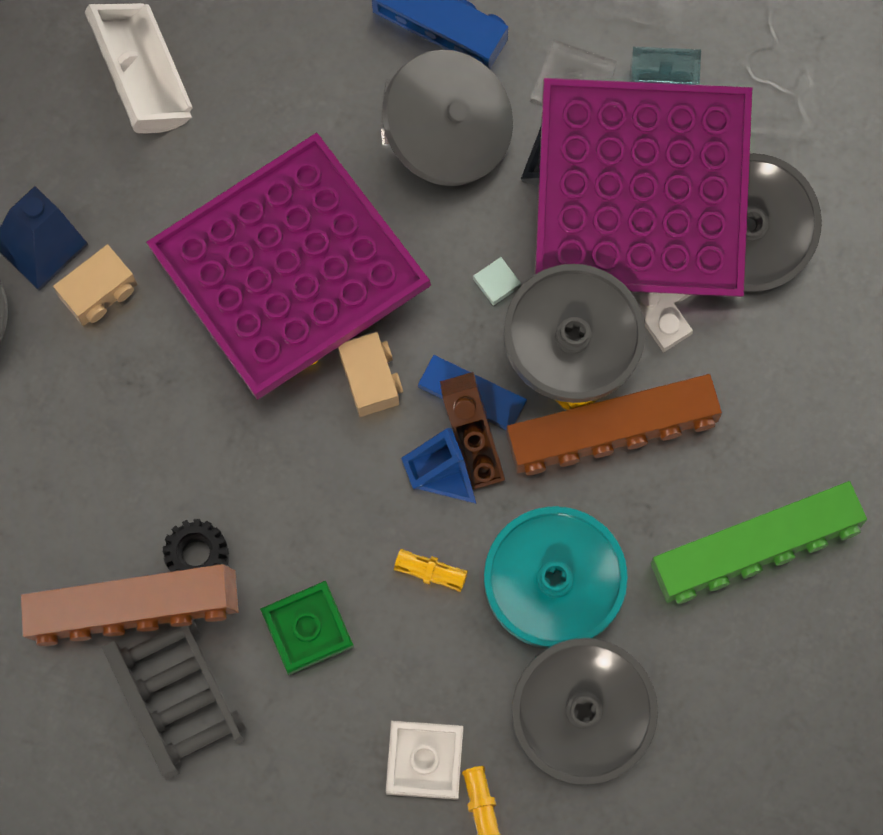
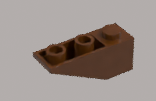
(472, 430)

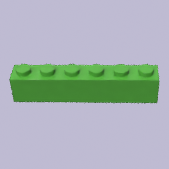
(759, 542)

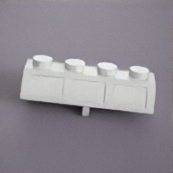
(140, 66)

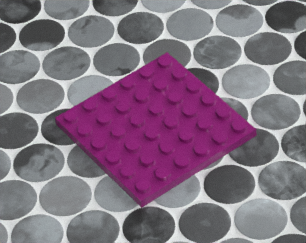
(646, 183)
(288, 265)

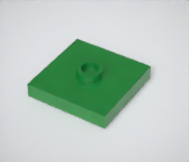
(307, 627)

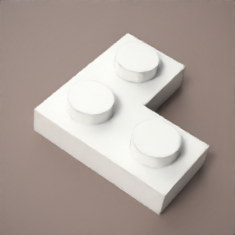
(663, 318)

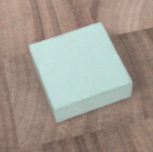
(497, 281)

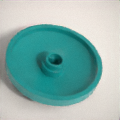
(555, 576)

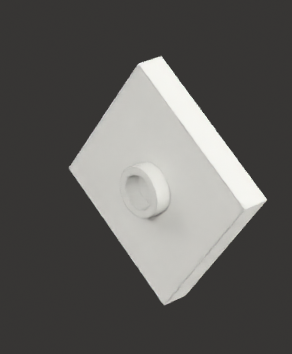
(424, 760)

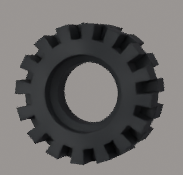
(194, 531)

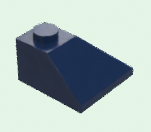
(38, 238)

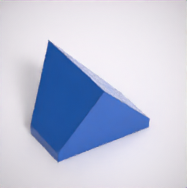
(439, 468)

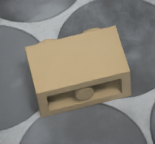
(96, 286)
(369, 374)

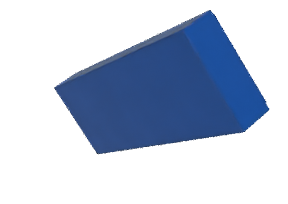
(500, 404)

